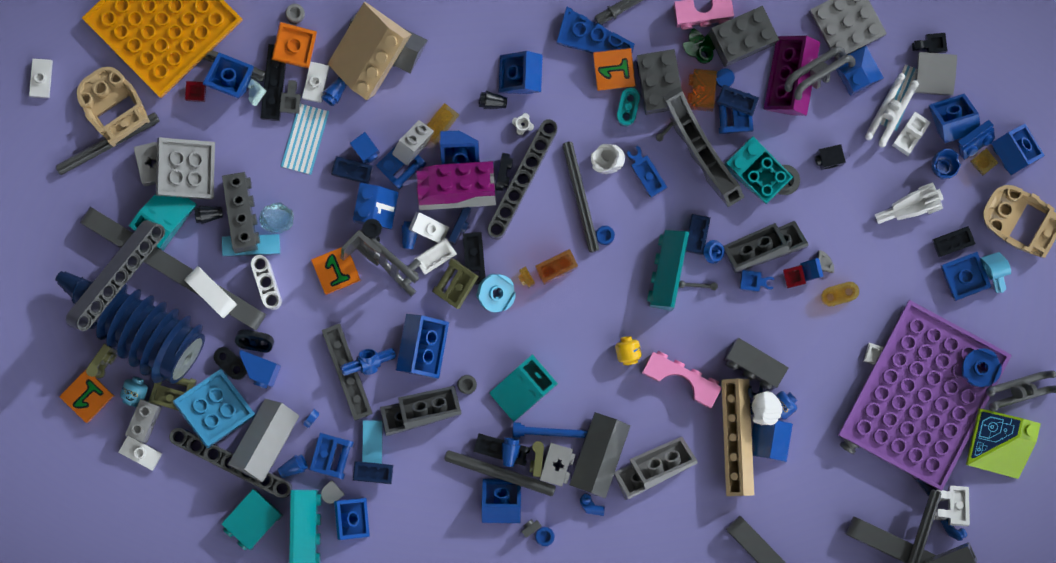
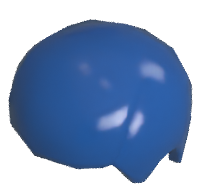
(945, 163)

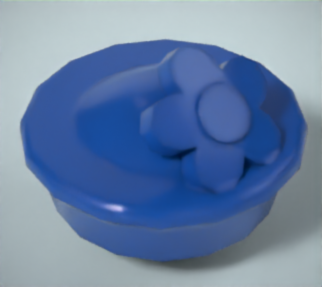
(713, 251)

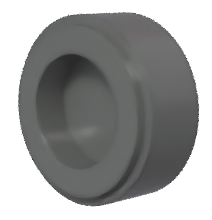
(467, 384)

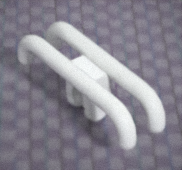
(891, 110)

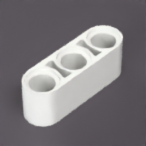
(261, 274)
(210, 292)

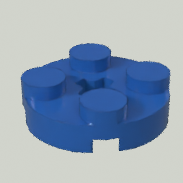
(991, 363)

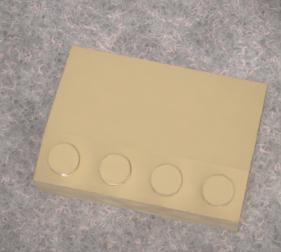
(368, 51)

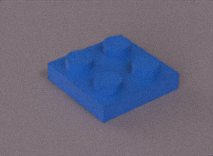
(965, 276)

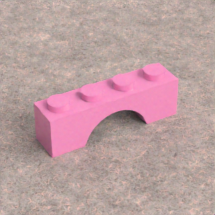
(704, 390)

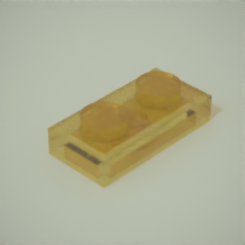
(442, 122)

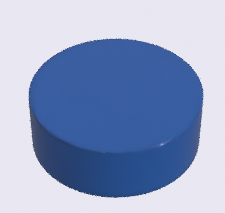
(725, 77)
(605, 235)
(311, 418)
(544, 536)

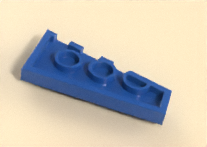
(587, 35)

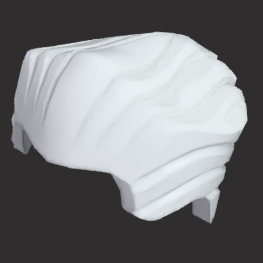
(607, 159)
(766, 408)

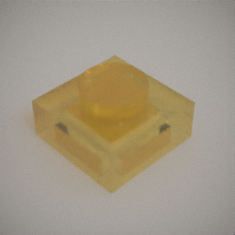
(984, 162)
(525, 277)

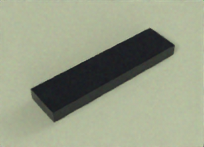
(274, 87)

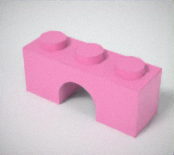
(688, 16)

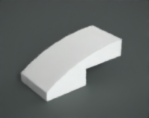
(911, 133)

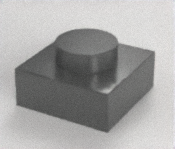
(530, 527)

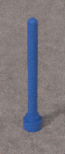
(520, 430)

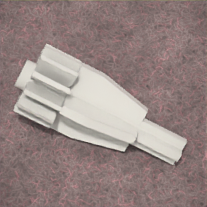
(914, 204)

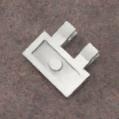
(958, 506)

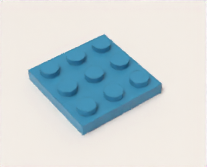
(214, 408)

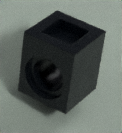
(830, 157)

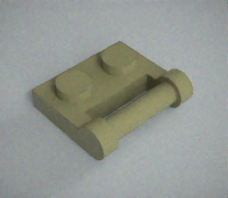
(460, 285)
(105, 356)
(164, 396)
(536, 466)

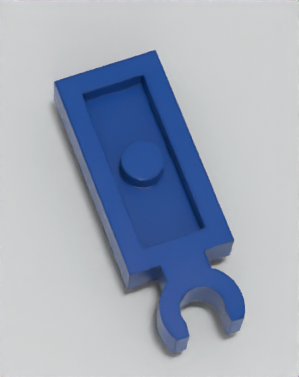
(647, 173)

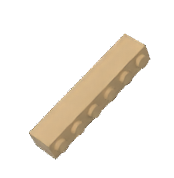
(737, 437)

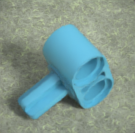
(996, 268)

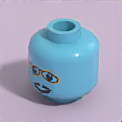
(133, 391)

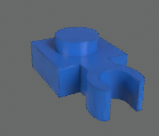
(752, 281)

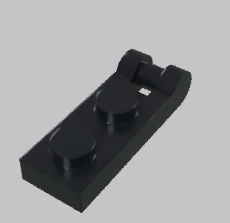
(474, 254)
(493, 447)

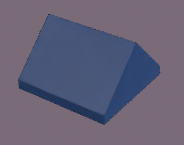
(229, 75)
(771, 440)
(351, 519)

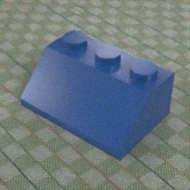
(422, 346)

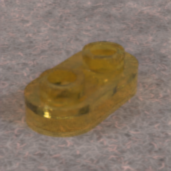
(839, 294)

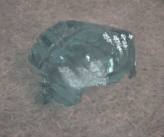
(276, 218)

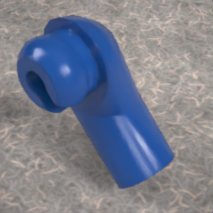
(589, 506)
(953, 532)

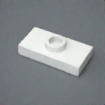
(40, 78)
(315, 82)
(428, 227)
(436, 256)
(140, 453)

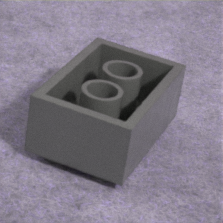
(743, 36)
(657, 77)
(755, 364)

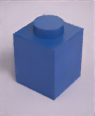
(365, 148)

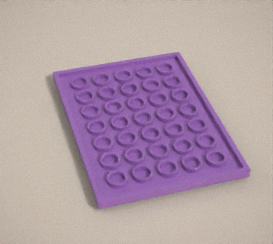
(915, 400)

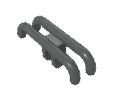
(818, 71)
(1021, 389)

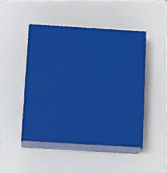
(812, 269)

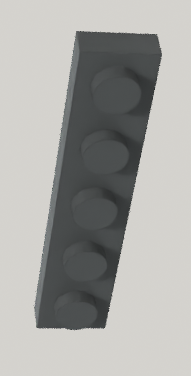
(350, 383)

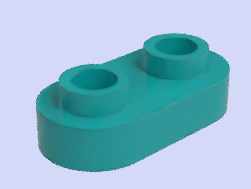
(628, 107)

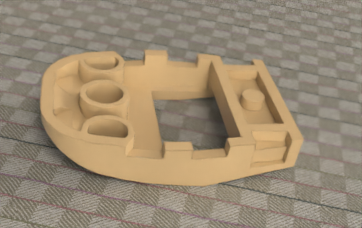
(102, 92)
(1004, 211)

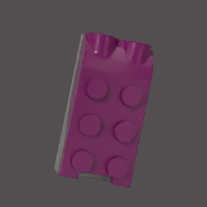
(456, 185)

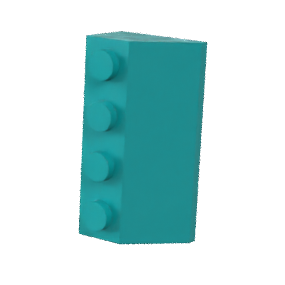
(669, 269)
(304, 526)

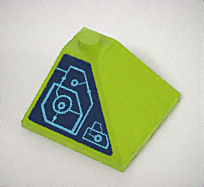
(1002, 443)

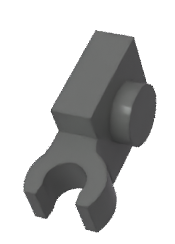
(290, 101)

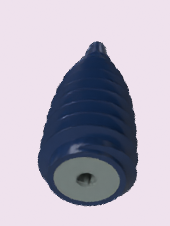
(143, 331)

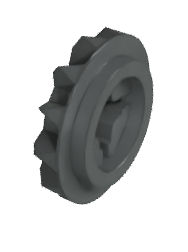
(794, 182)

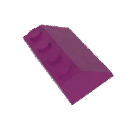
(790, 55)

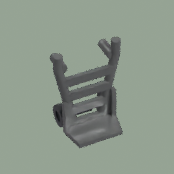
(368, 243)

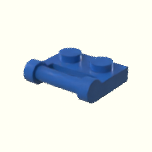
(741, 121)
(391, 165)
(325, 453)

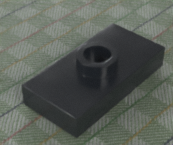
(953, 241)

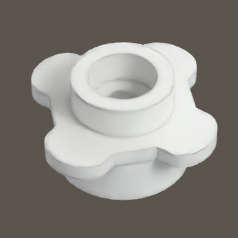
(522, 119)

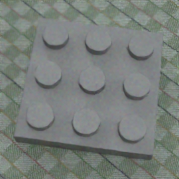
(847, 24)
(185, 168)

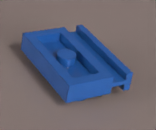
(976, 140)

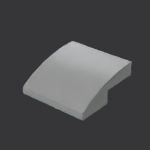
(936, 73)

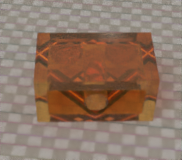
(703, 90)
(556, 266)

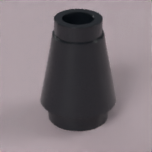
(492, 101)
(207, 213)

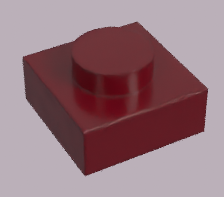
(195, 91)
(794, 276)

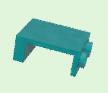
(251, 520)

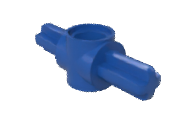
(368, 361)

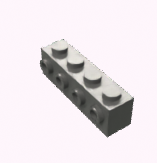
(240, 213)

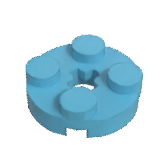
(506, 291)

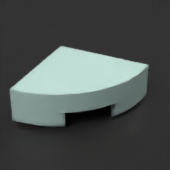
(256, 92)

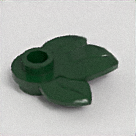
(698, 44)

